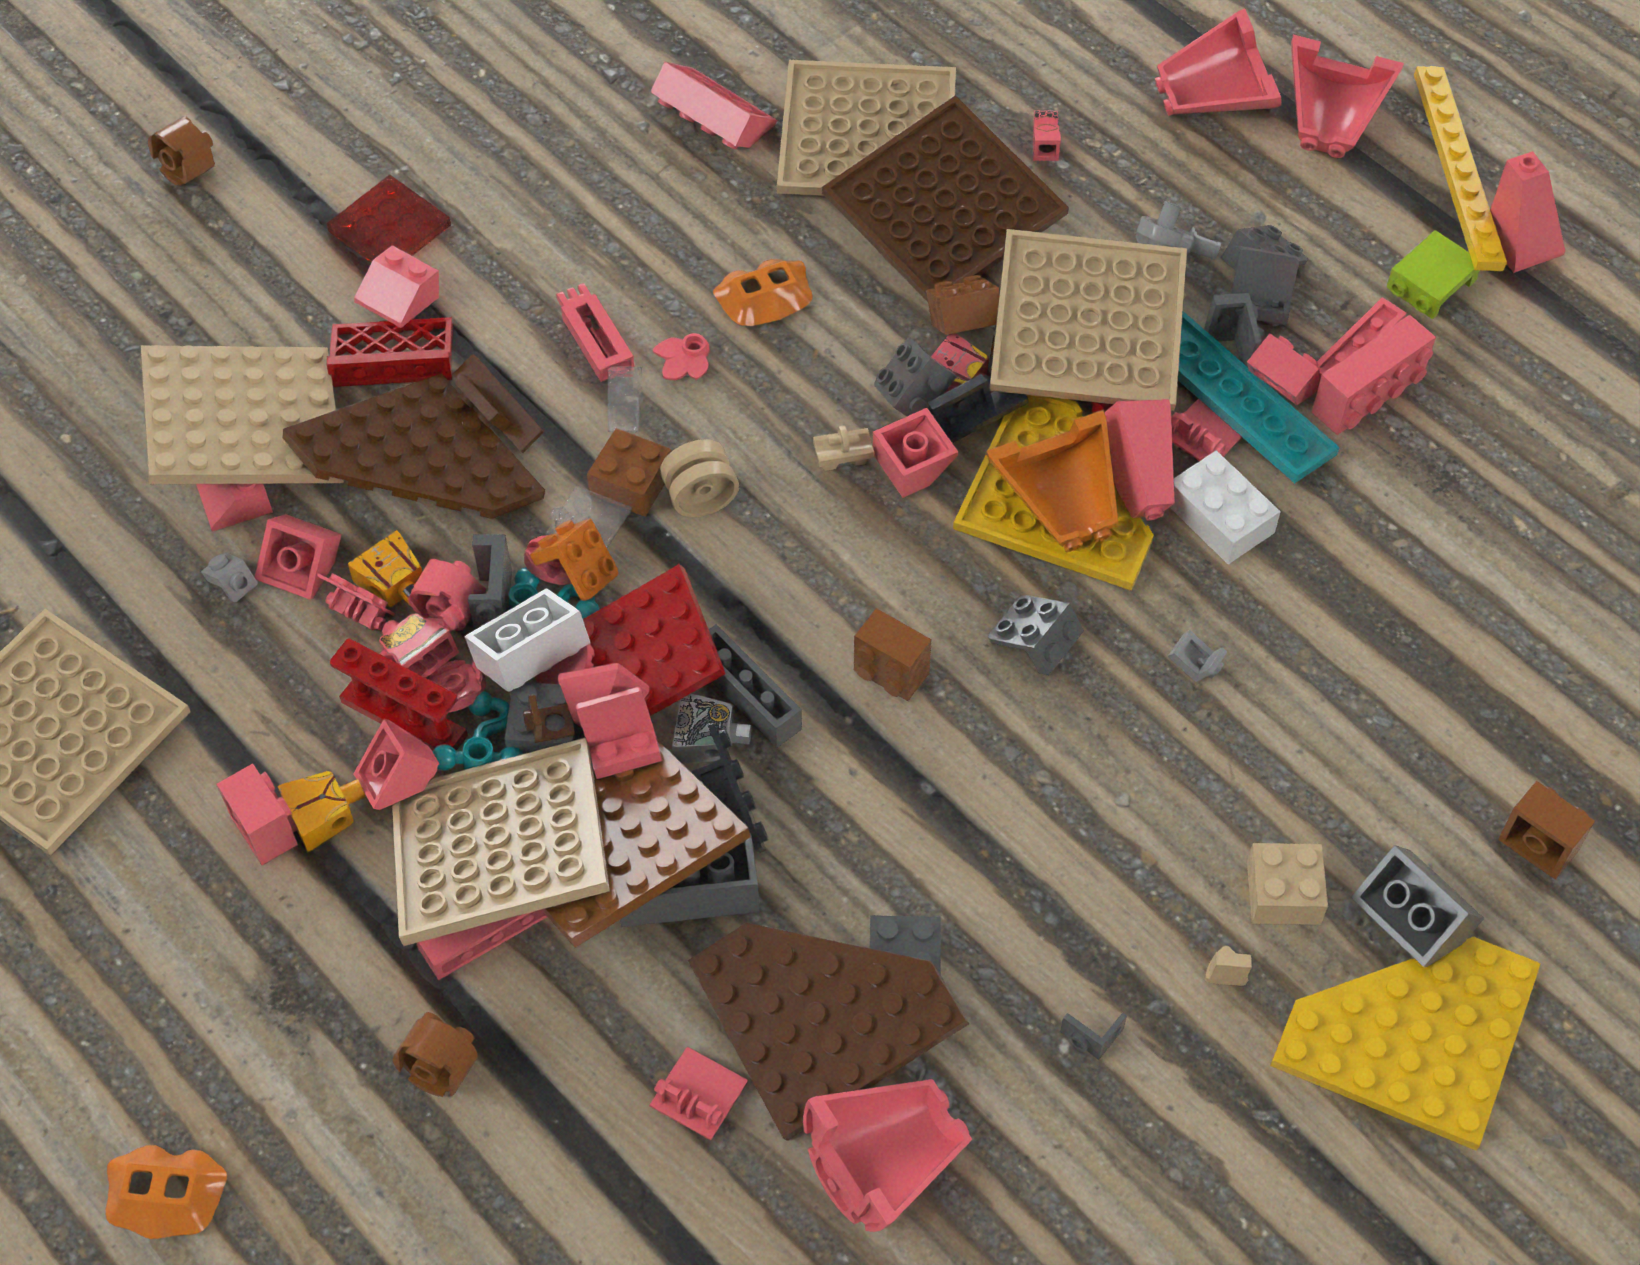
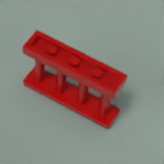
(394, 693)

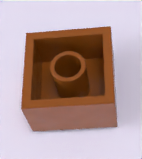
(963, 305)
(629, 471)
(891, 655)
(1546, 829)

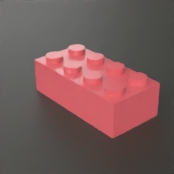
(1373, 375)

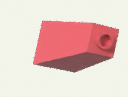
(1527, 214)
(1142, 455)

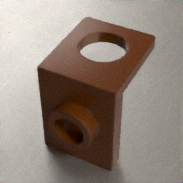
(535, 721)

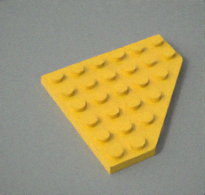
(1001, 517)
(1416, 1037)

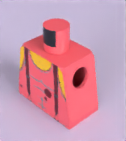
(962, 359)

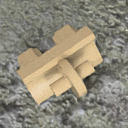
(843, 447)

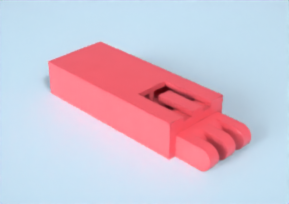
(600, 346)

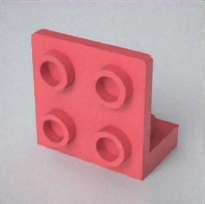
(619, 732)

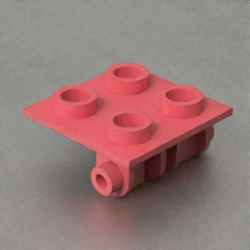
(1202, 432)
(356, 603)
(698, 1093)

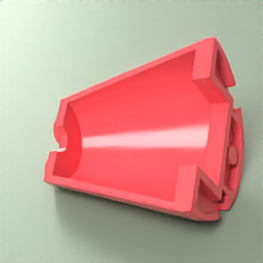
(1218, 72)
(1336, 97)
(881, 1147)

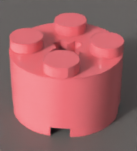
(441, 587)

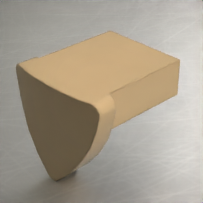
(1228, 968)

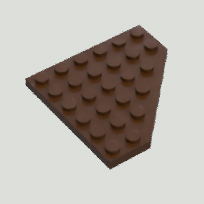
(417, 446)
(821, 1013)

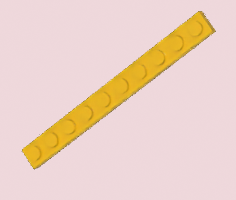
(1460, 169)

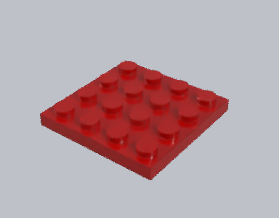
(658, 638)

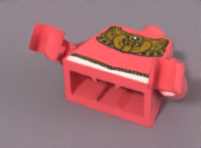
(422, 642)

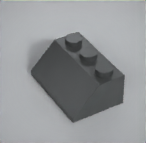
(1416, 906)

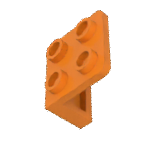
(581, 555)

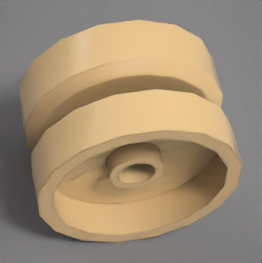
(699, 478)

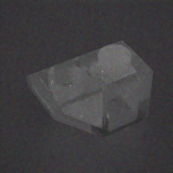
(624, 398)

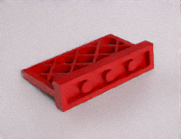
(390, 364)

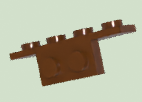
(495, 403)

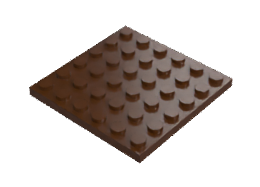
(943, 198)

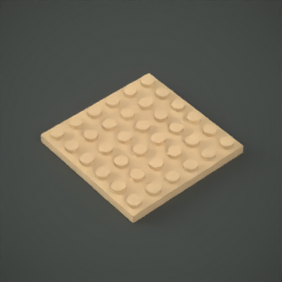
(846, 112)
(1088, 318)
(224, 412)
(71, 728)
(498, 842)

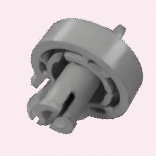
(1164, 233)

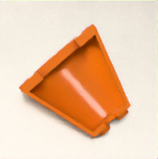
(1065, 481)

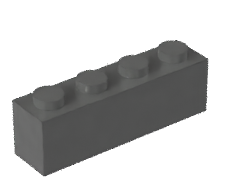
(755, 692)

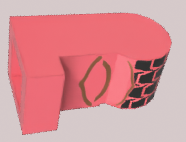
(1046, 133)

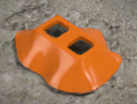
(772, 300)
(154, 1213)

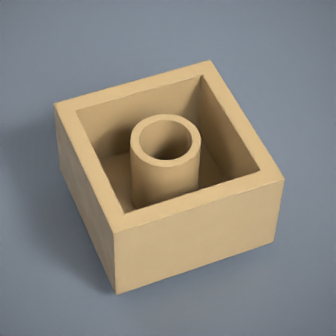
(1287, 883)

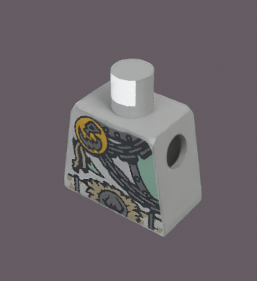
(692, 736)

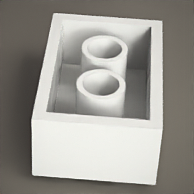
(1223, 507)
(527, 639)

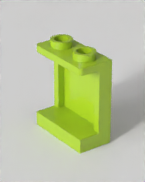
(1432, 273)

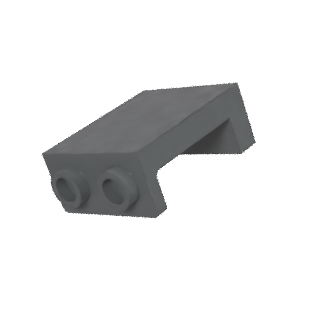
(493, 566)

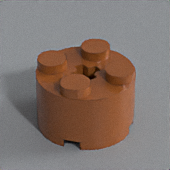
(182, 151)
(436, 1055)

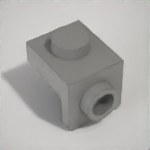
(231, 575)
(1196, 657)

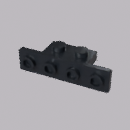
(972, 407)
(723, 780)

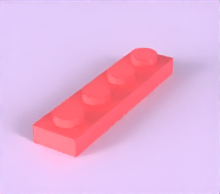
(1372, 324)

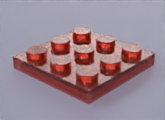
(388, 217)

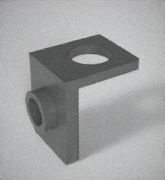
(1087, 1040)

